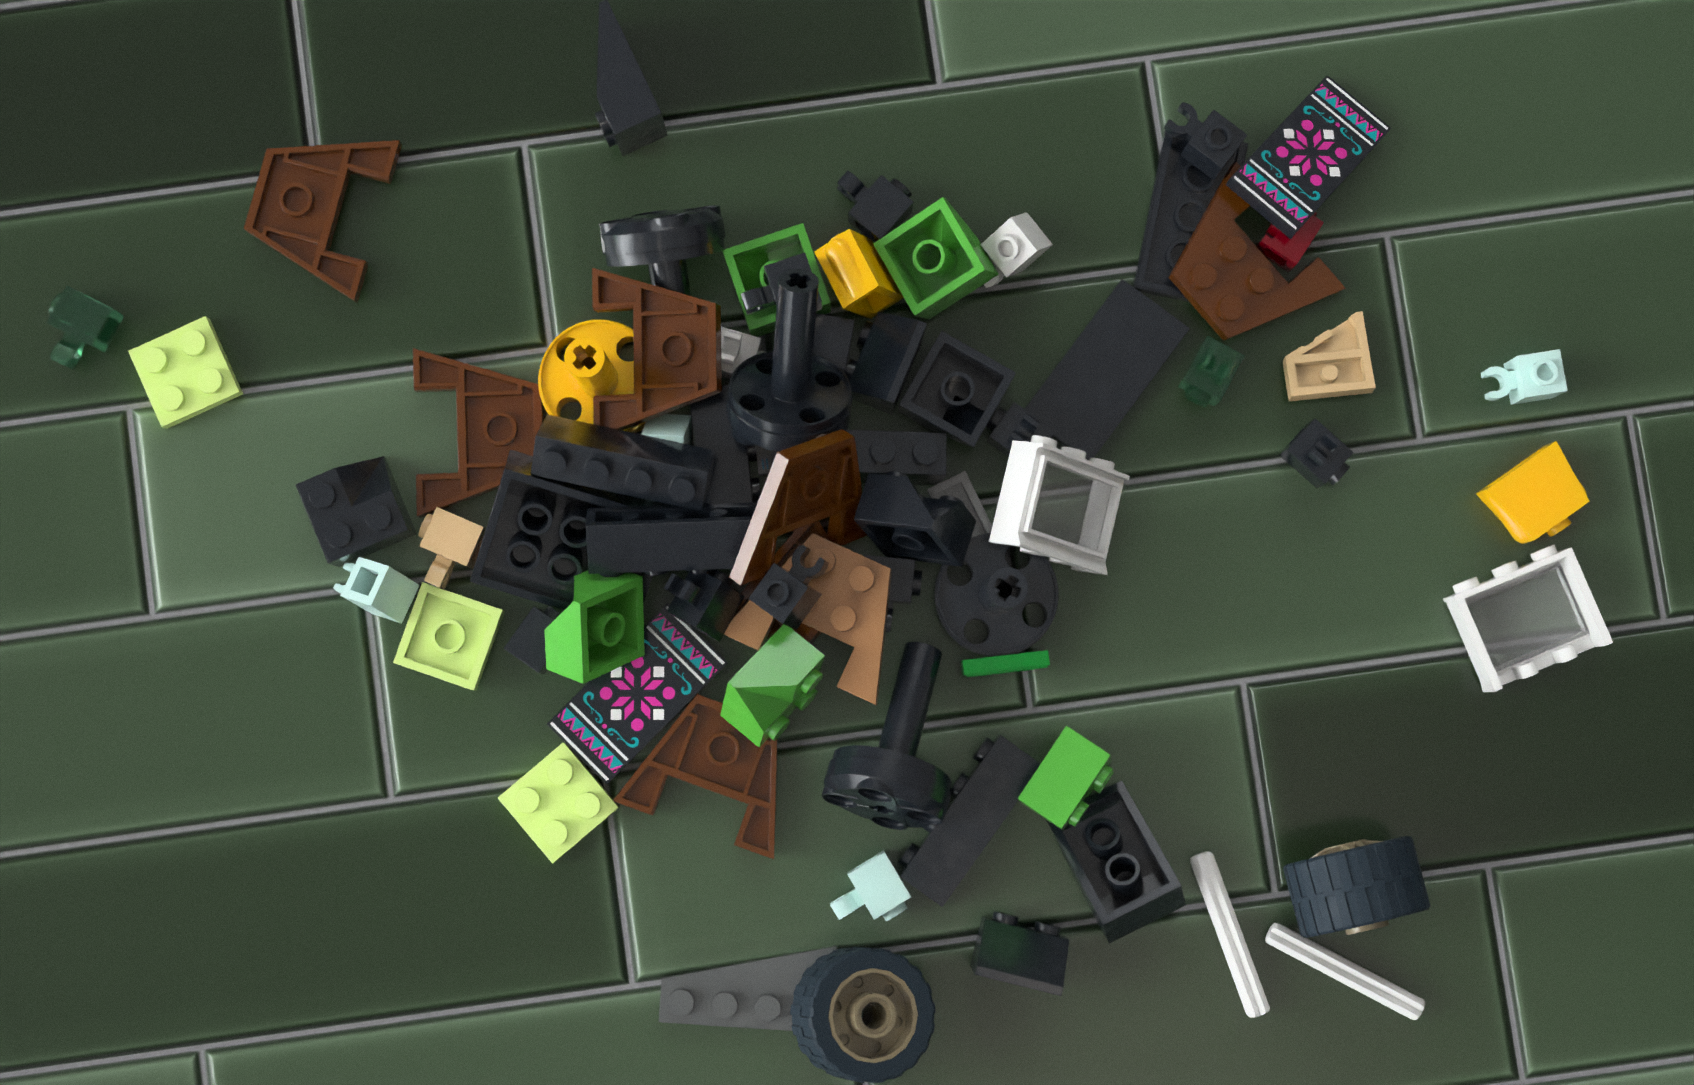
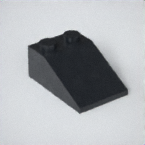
(628, 108)
(1119, 864)

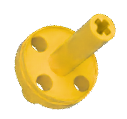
(589, 367)

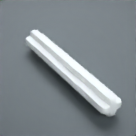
(1229, 934)
(1345, 971)

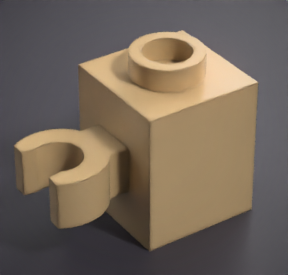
(452, 540)

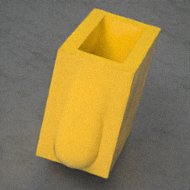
(858, 274)
(1536, 495)

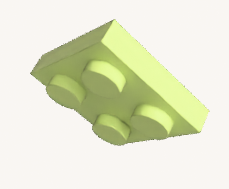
(185, 372)
(449, 636)
(558, 802)

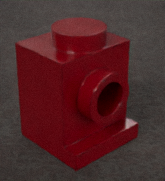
(1287, 251)

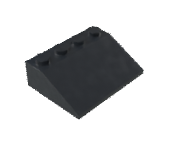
(539, 534)

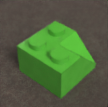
(935, 259)
(747, 270)
(598, 628)
(773, 686)
(1066, 778)

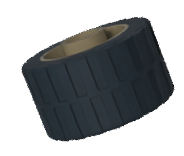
(1356, 886)
(894, 1021)

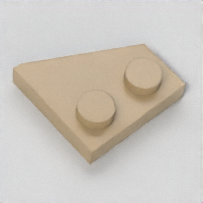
(1331, 364)

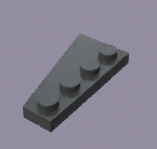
(738, 995)

